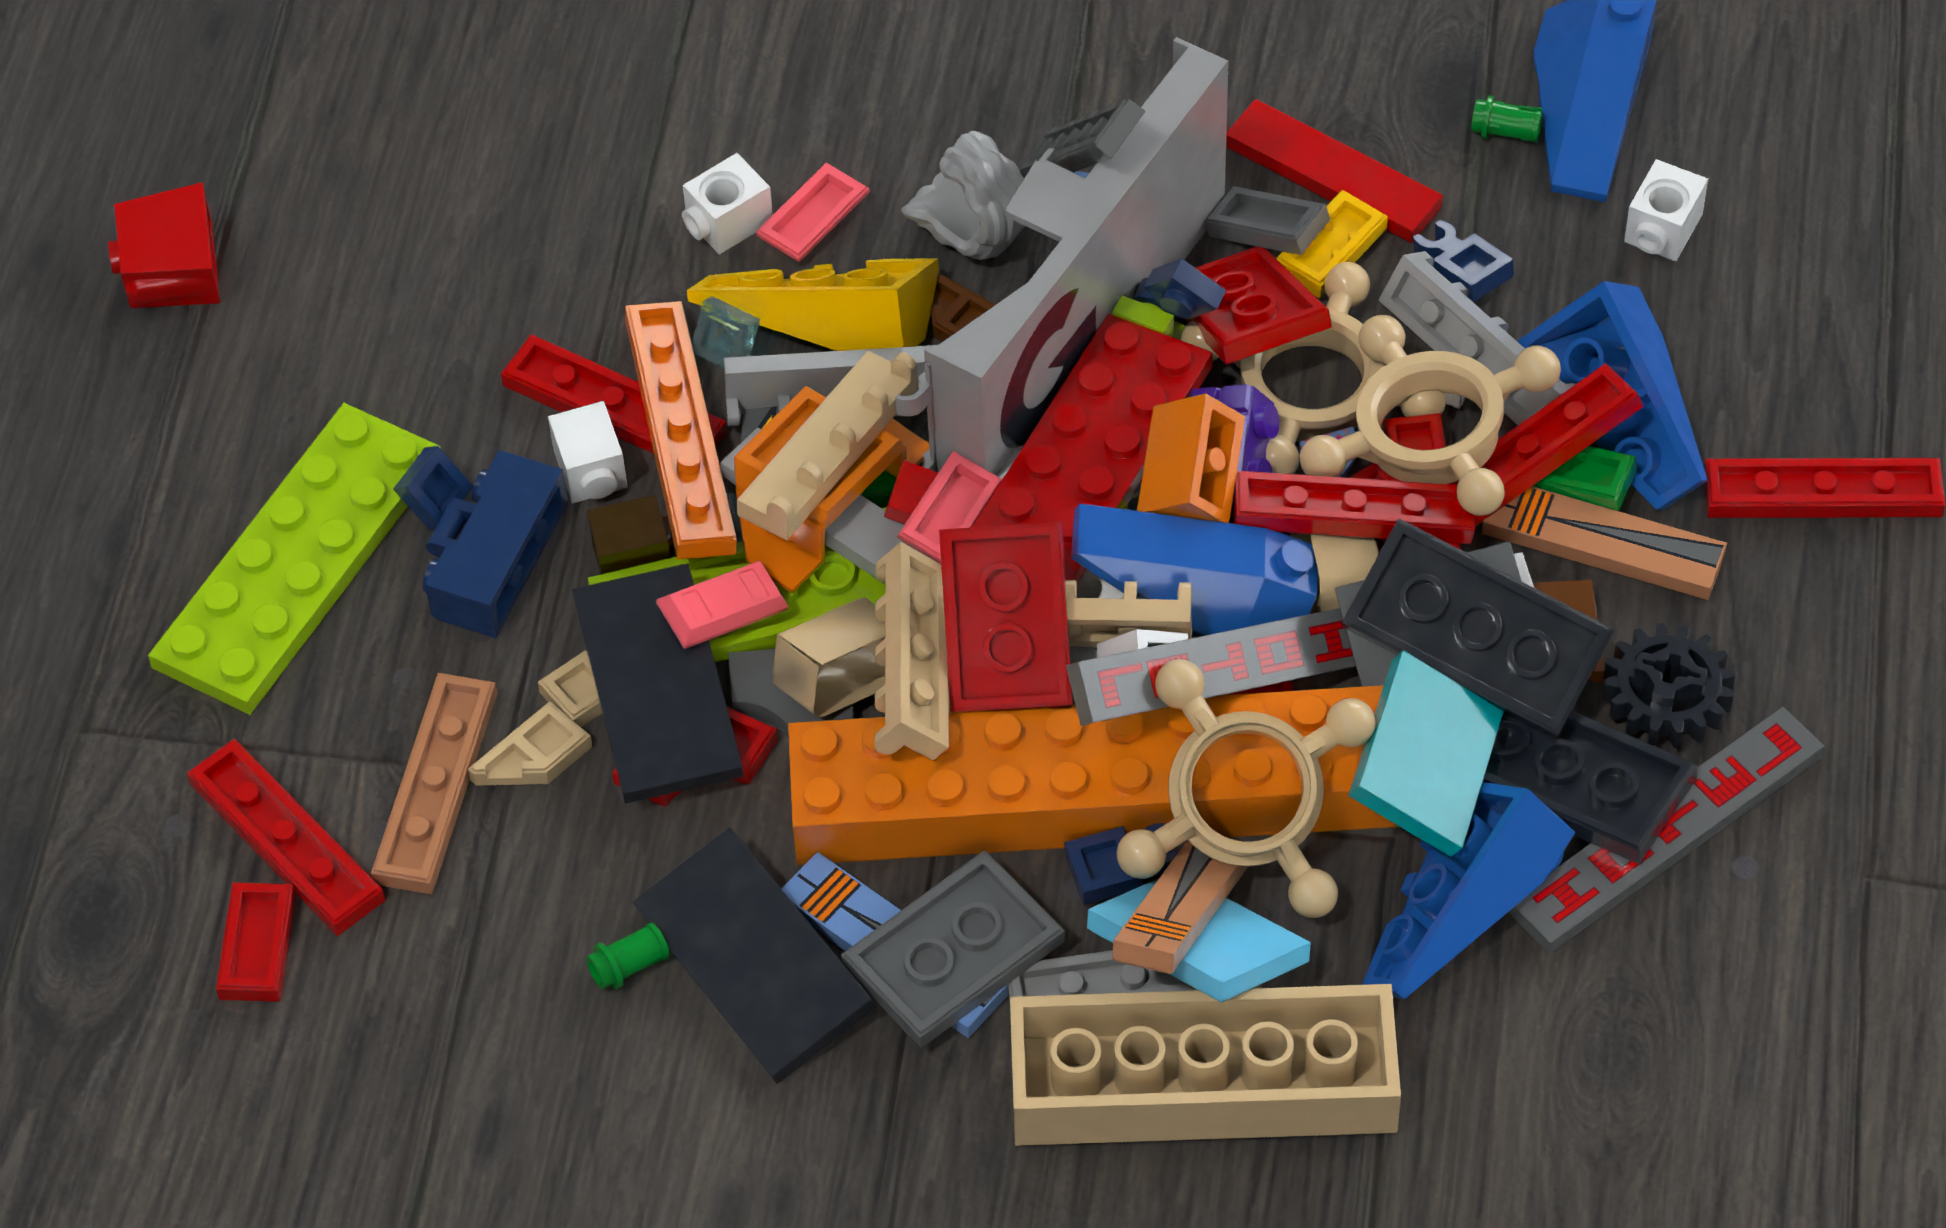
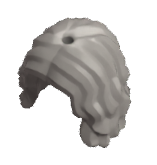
(970, 199)

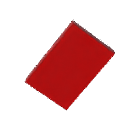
(1260, 306)
(1005, 616)

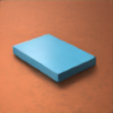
(1230, 953)

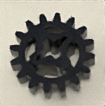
(1668, 685)

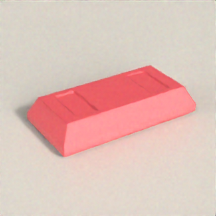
(812, 212)
(949, 503)
(722, 604)

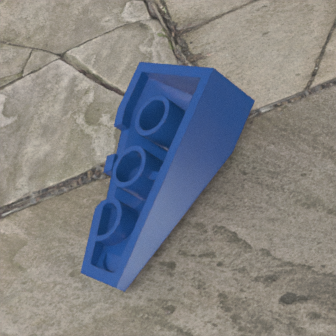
(1618, 329)
(1235, 570)
(1457, 898)

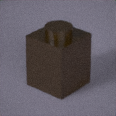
(629, 534)

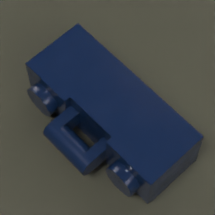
(499, 546)

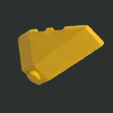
(855, 310)

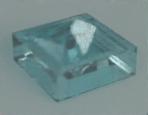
(723, 332)

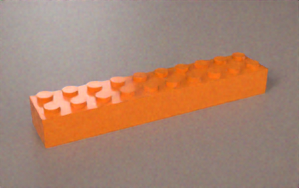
(1045, 780)

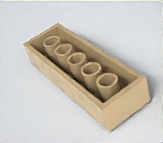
(1203, 1066)

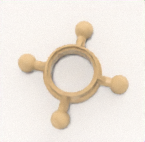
(1346, 287)
(1478, 488)
(1144, 852)

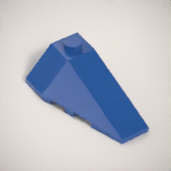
(1587, 80)

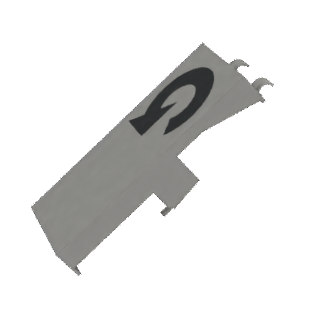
(1112, 229)

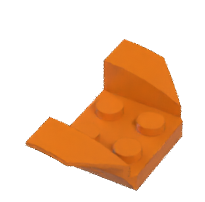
(795, 559)

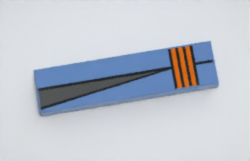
(849, 911)

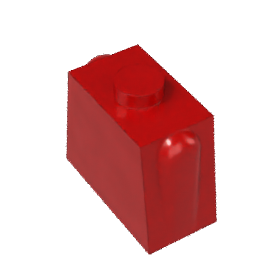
(166, 249)

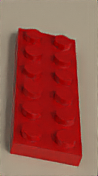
(1096, 430)

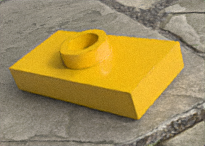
(1343, 239)

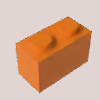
(1192, 459)

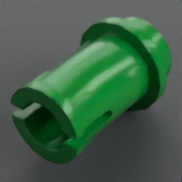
(1506, 119)
(627, 956)

